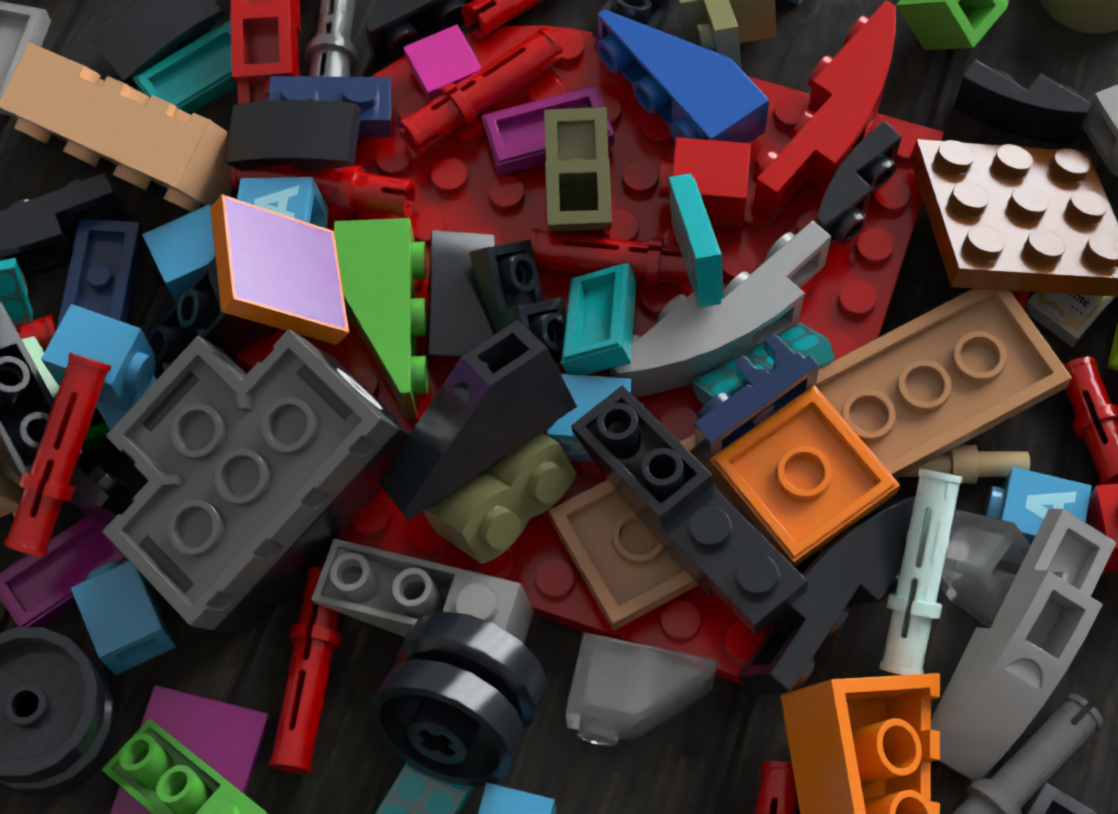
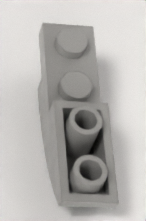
(753, 307)
(1028, 648)

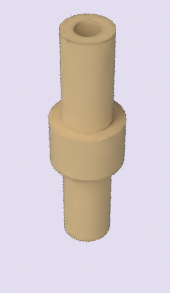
(971, 463)

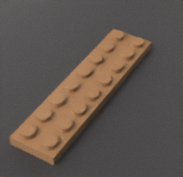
(901, 395)

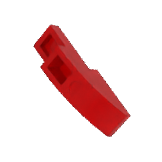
(263, 45)
(838, 116)

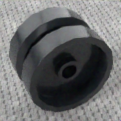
(458, 699)
(53, 713)

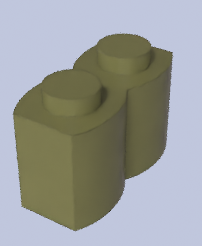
(496, 504)

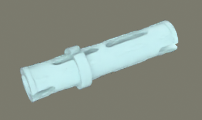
(920, 573)

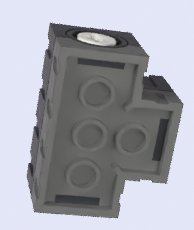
(247, 475)

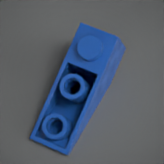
(682, 82)

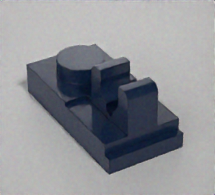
(763, 394)

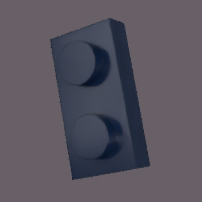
(369, 93)
(103, 268)

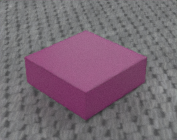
(441, 60)

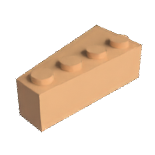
(120, 124)

